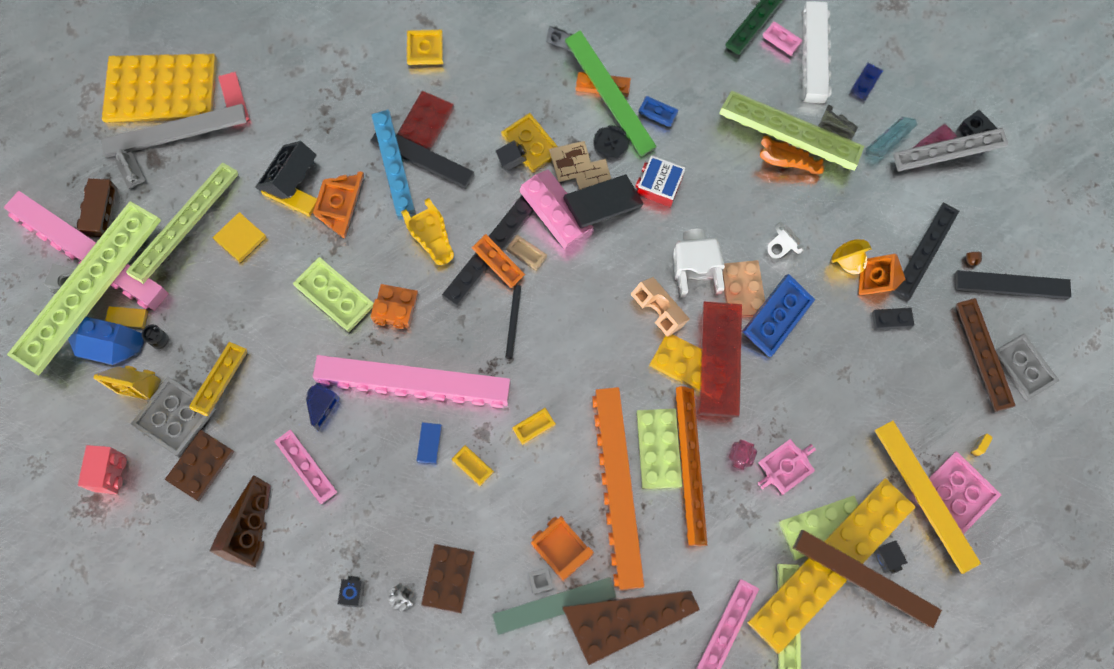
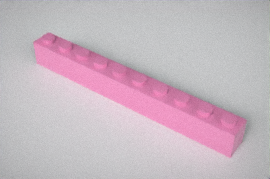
(78, 246)
(412, 380)

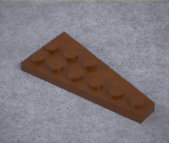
(617, 623)

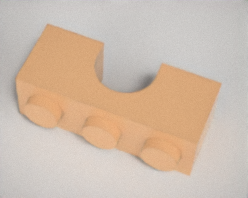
(652, 294)

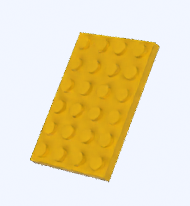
(158, 87)

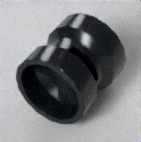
(154, 336)

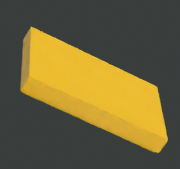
(533, 138)

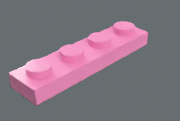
(305, 466)

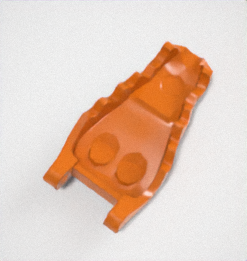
(789, 156)

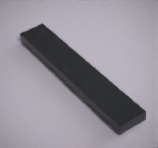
(432, 161)
(926, 250)
(1013, 284)

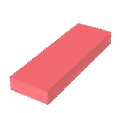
(232, 91)

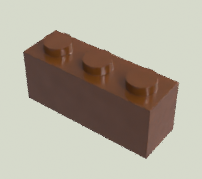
(96, 207)

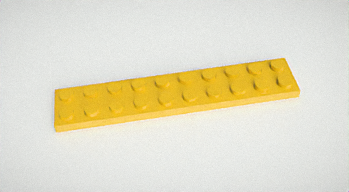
(814, 584)

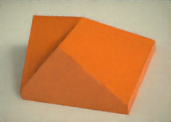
(881, 275)

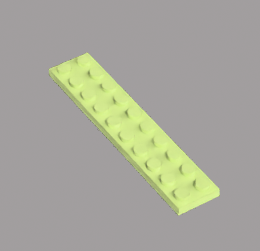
(83, 288)

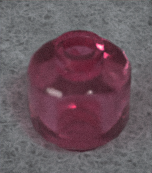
(742, 454)

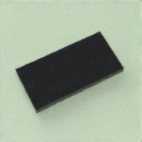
(603, 201)

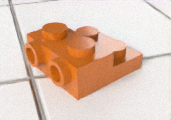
(394, 306)

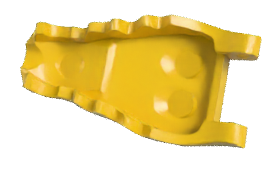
(430, 232)

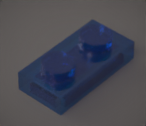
(866, 81)

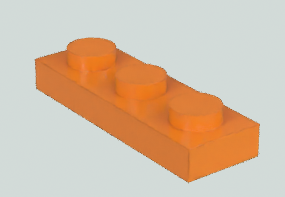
(585, 85)
(498, 261)

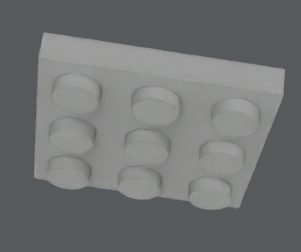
(169, 417)

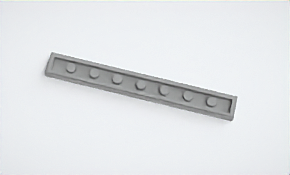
(174, 130)

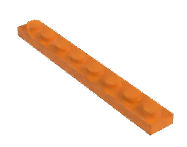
(691, 467)

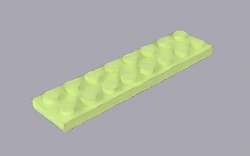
(792, 130)

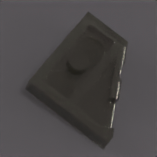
(837, 124)

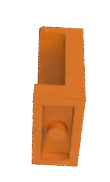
(561, 548)

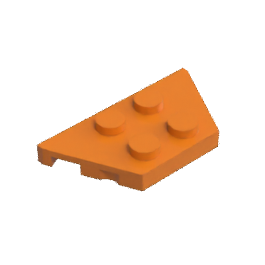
(337, 201)

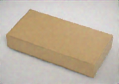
(526, 252)

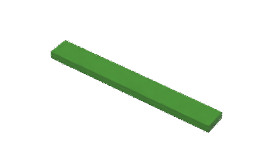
(610, 93)

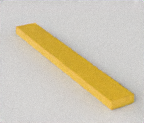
(927, 497)

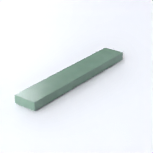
(552, 605)

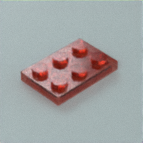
(426, 120)

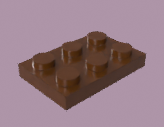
(199, 465)
(447, 578)

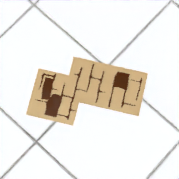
(574, 162)

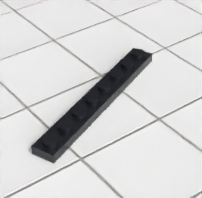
(476, 265)

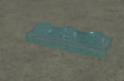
(891, 136)

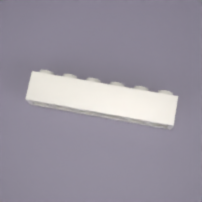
(815, 53)

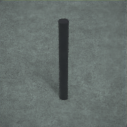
(513, 322)

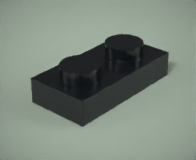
(893, 318)

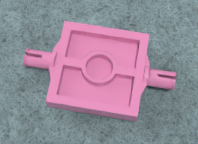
(786, 466)

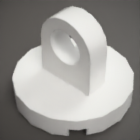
(787, 240)

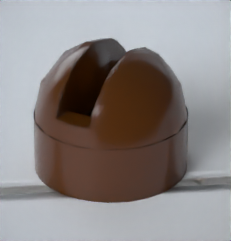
(974, 258)

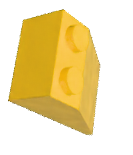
(129, 381)

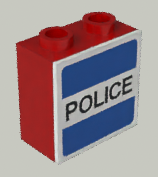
(660, 181)

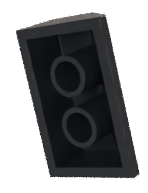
(287, 170)

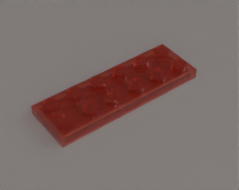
(720, 359)

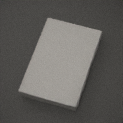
(1025, 367)

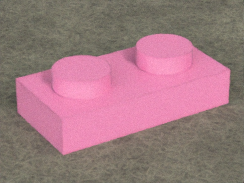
(782, 38)

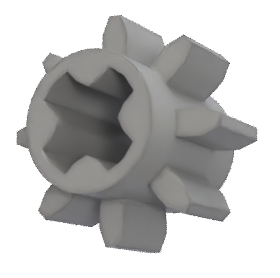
(401, 596)

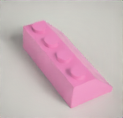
(546, 199)

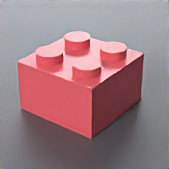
(102, 469)

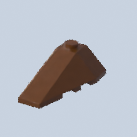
(242, 531)

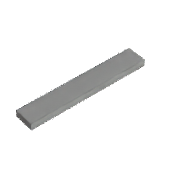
(950, 149)

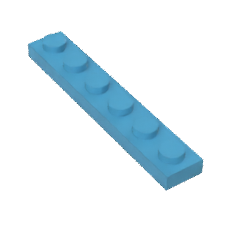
(393, 162)

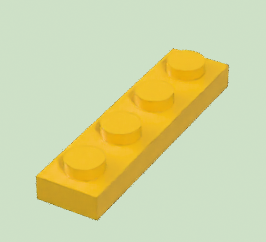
(218, 379)

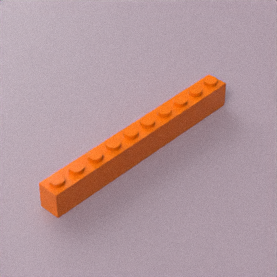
(619, 490)

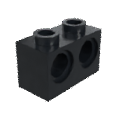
(979, 122)

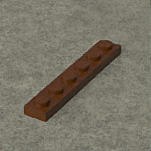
(985, 355)

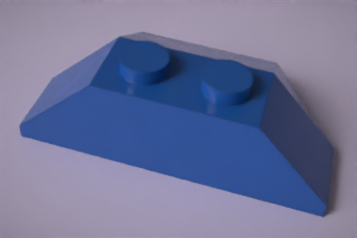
(105, 341)

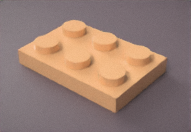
(744, 286)

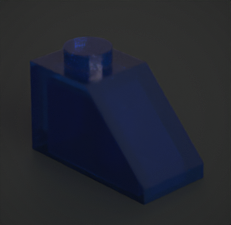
(320, 404)

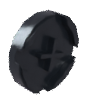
(611, 142)

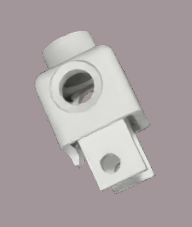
(698, 259)

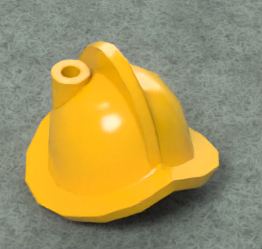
(852, 255)

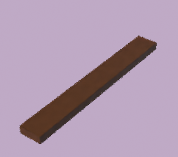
(867, 578)

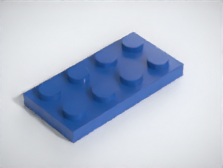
(778, 315)

